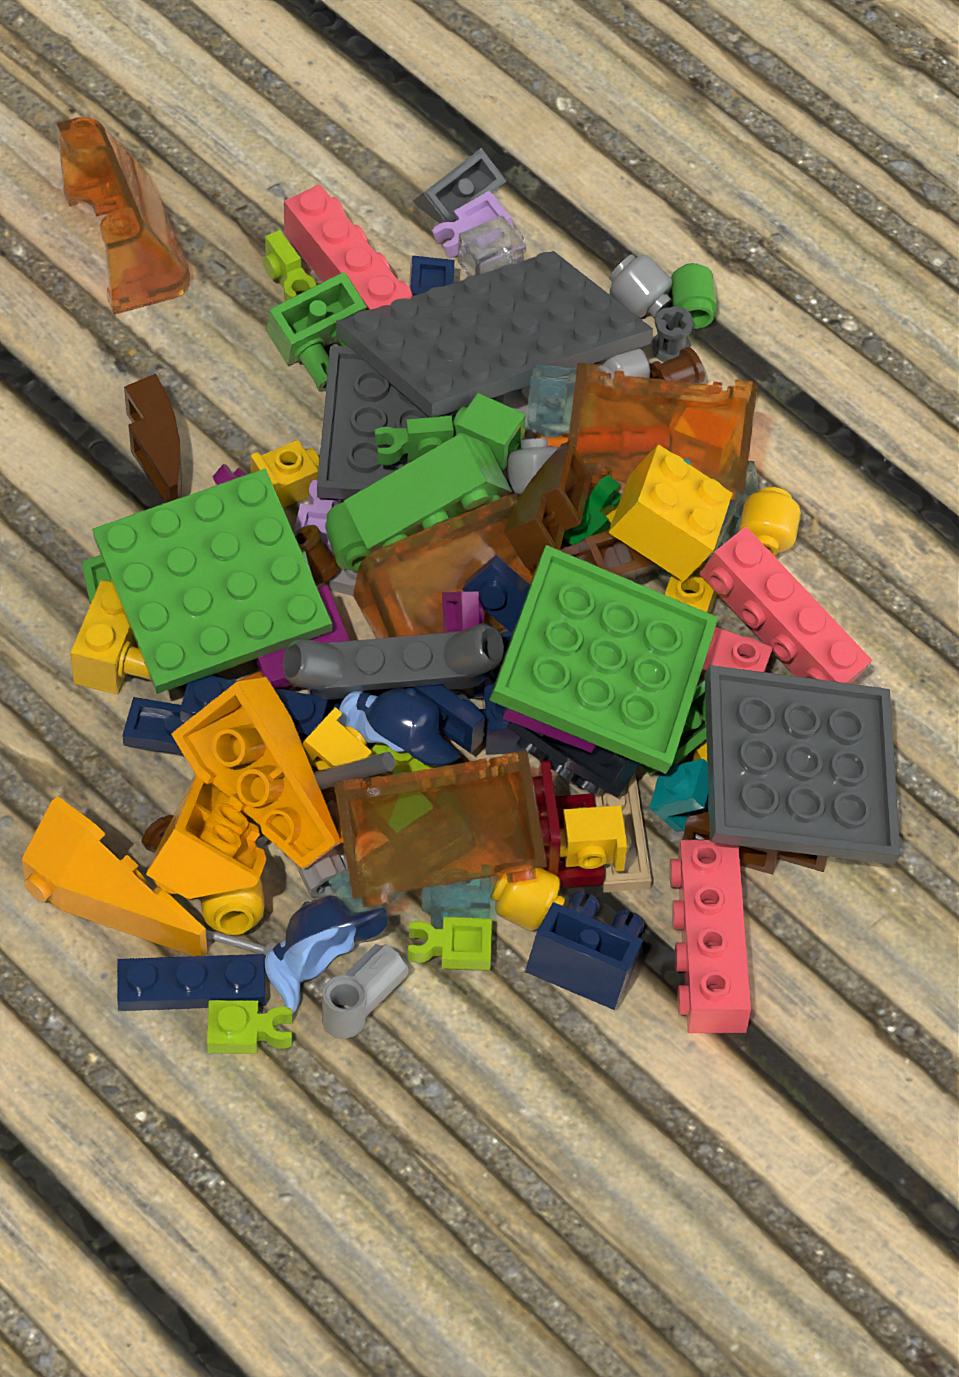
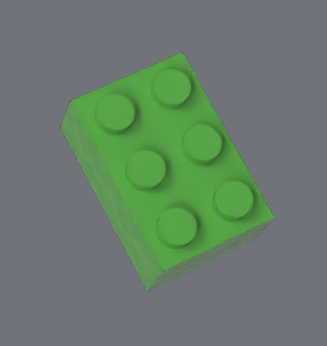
(428, 492)

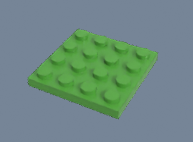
(211, 580)
(604, 659)

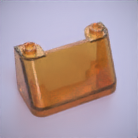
(139, 240)
(627, 416)
(404, 581)
(439, 827)

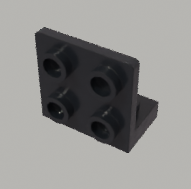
(593, 770)

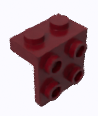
(550, 815)

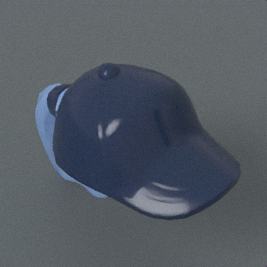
(400, 721)
(314, 939)

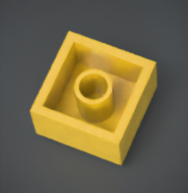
(670, 512)

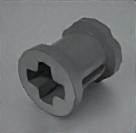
(668, 331)

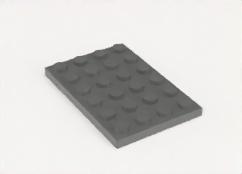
(492, 332)

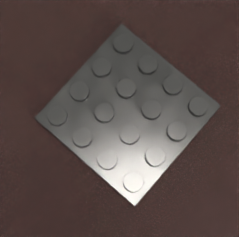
(354, 407)
(801, 765)

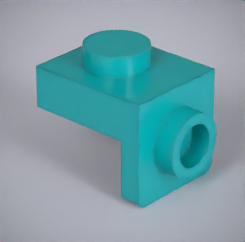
(680, 792)

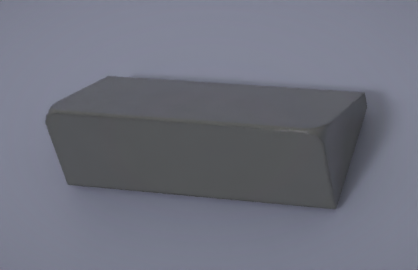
(460, 187)

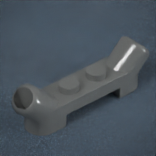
(394, 662)

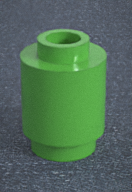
(695, 292)
(345, 538)

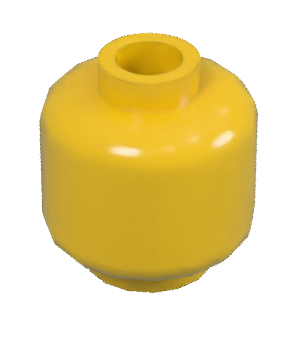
(772, 518)
(528, 900)
(234, 910)

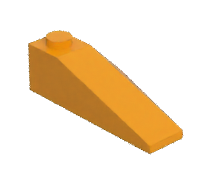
(256, 758)
(207, 846)
(87, 880)

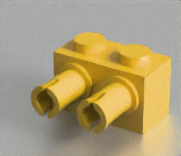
(105, 645)

